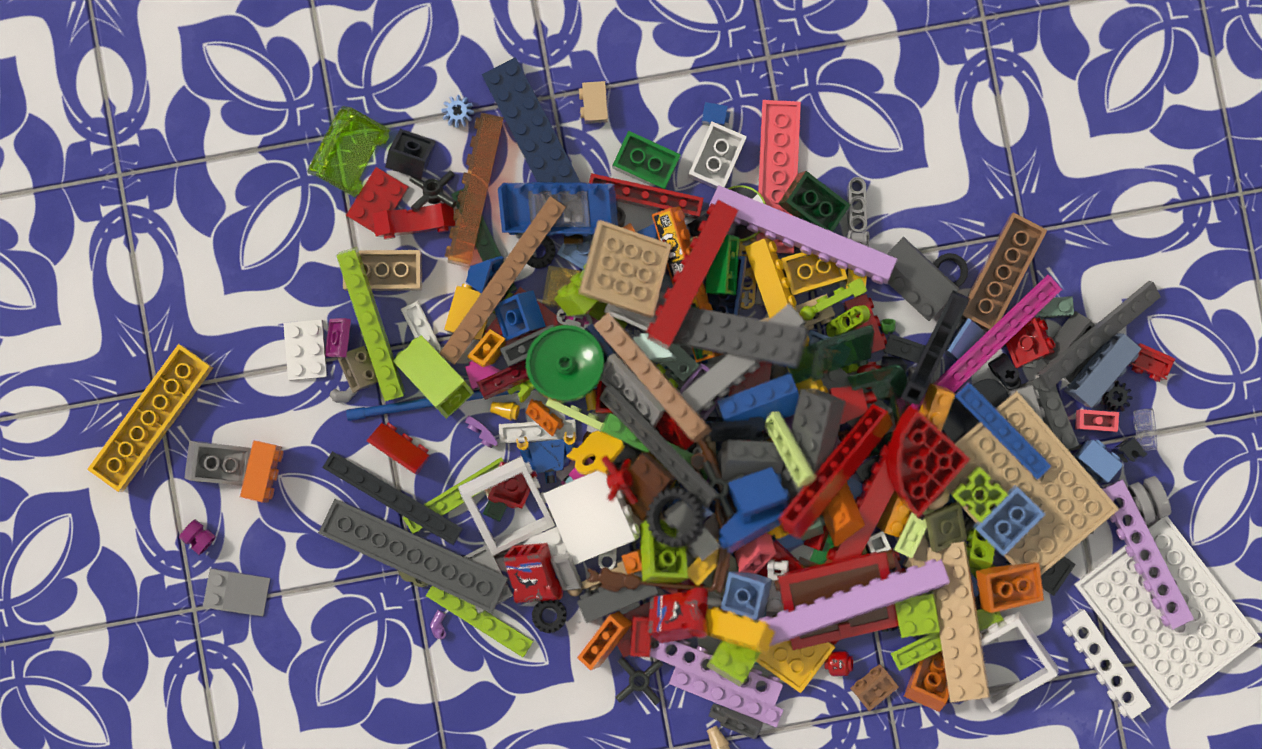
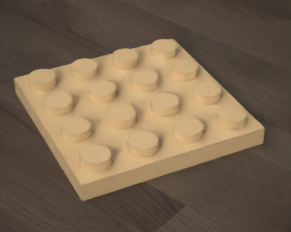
(625, 269)

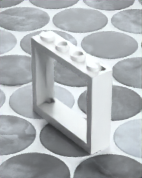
(492, 478)
(1029, 683)

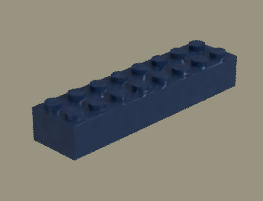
(529, 124)

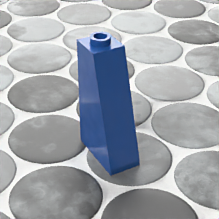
(737, 534)

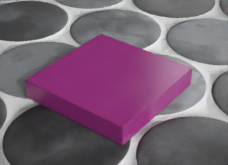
(337, 337)

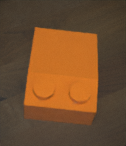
(1009, 586)
(929, 682)

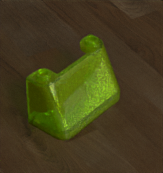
(347, 150)

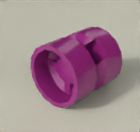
(197, 537)

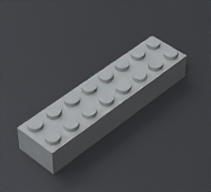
(731, 370)

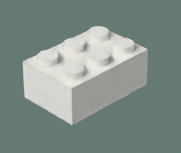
(717, 156)

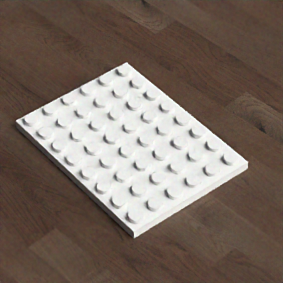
(1168, 658)

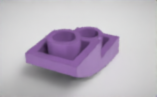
(486, 436)

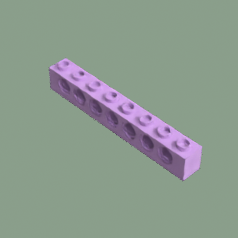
(1181, 612)
(768, 694)

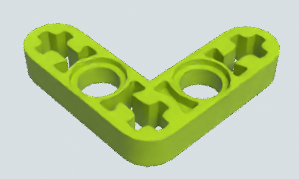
(841, 327)

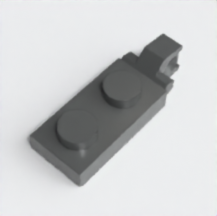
(736, 721)

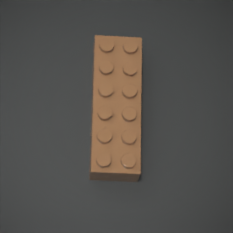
(1003, 271)

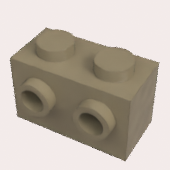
(358, 369)

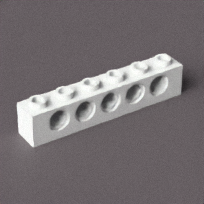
(1138, 702)

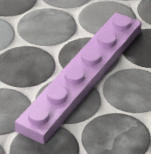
(726, 697)

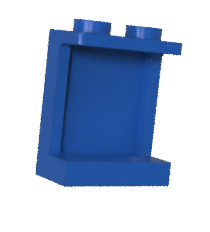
(757, 493)

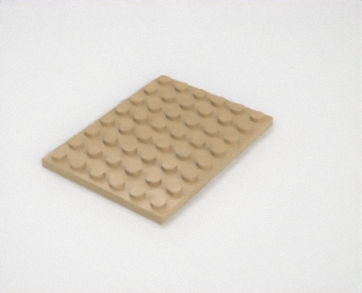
(1065, 492)

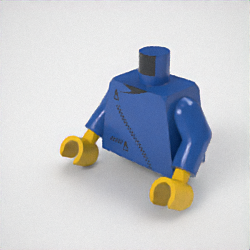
(547, 455)

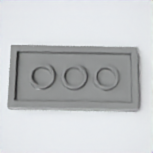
(632, 389)

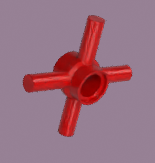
(619, 479)

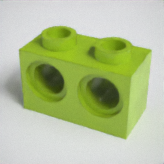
(982, 548)

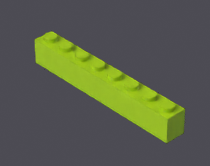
(370, 323)

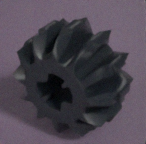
(1121, 402)

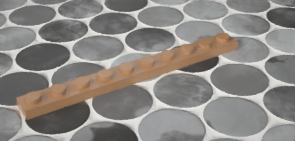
(502, 280)

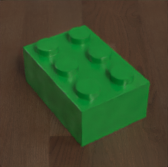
(646, 161)

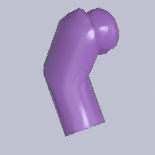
(436, 625)

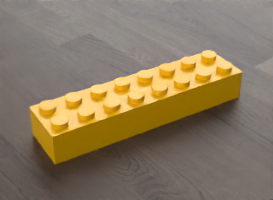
(150, 418)

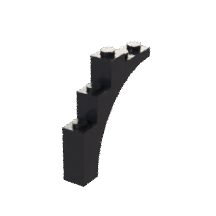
(935, 348)

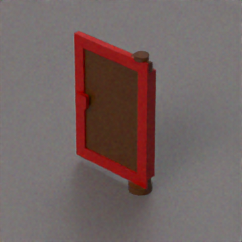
(829, 578)

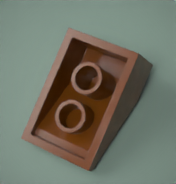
(648, 480)

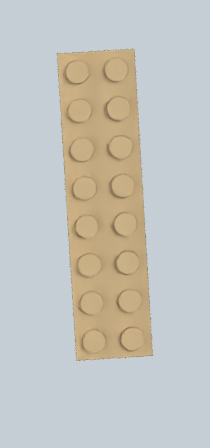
(960, 627)

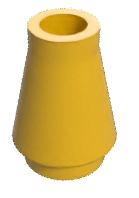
(507, 410)

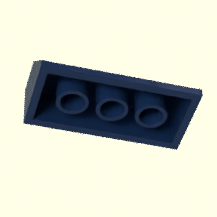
(730, 303)

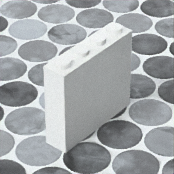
(588, 519)

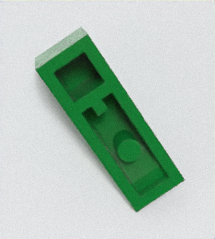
(723, 271)

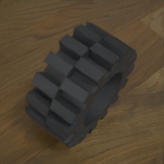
(547, 258)
(549, 627)

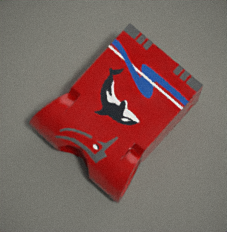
(532, 573)
(679, 615)

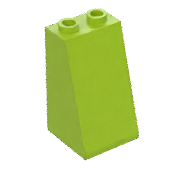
(433, 376)

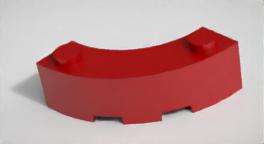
(404, 221)

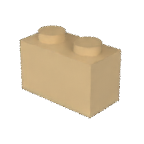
(594, 101)

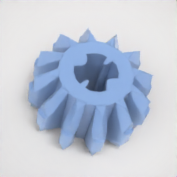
(465, 109)

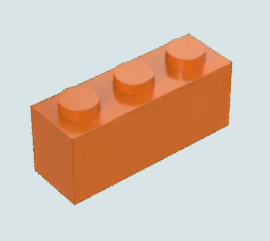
(604, 640)

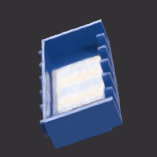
(583, 202)

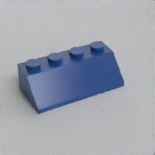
(762, 400)

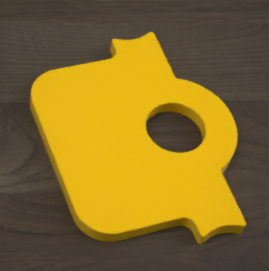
(596, 445)

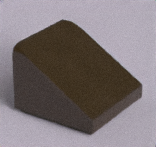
(576, 239)

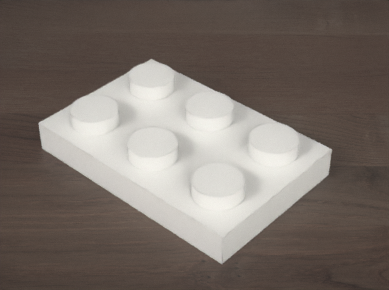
(305, 349)

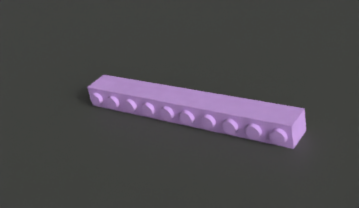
(808, 237)
(858, 601)

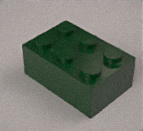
(814, 202)

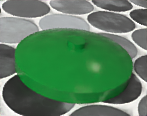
(565, 363)

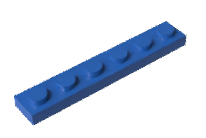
(1003, 430)

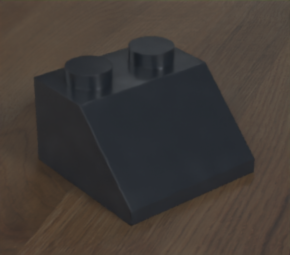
(410, 154)

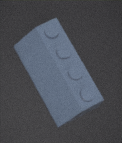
(1102, 370)

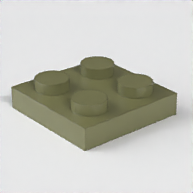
(945, 526)

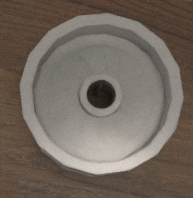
(1150, 499)

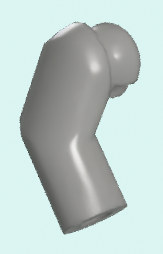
(342, 396)

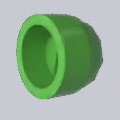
(888, 325)

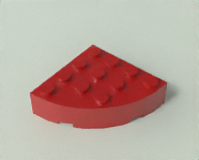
(922, 461)

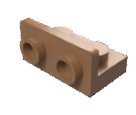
(874, 687)

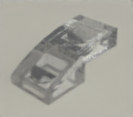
(1145, 428)

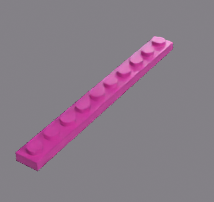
(998, 335)

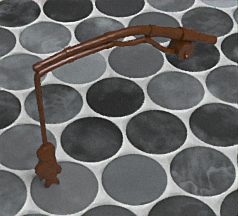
(616, 581)

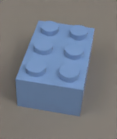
(1009, 520)

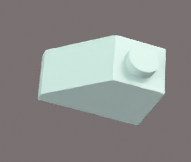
(652, 350)

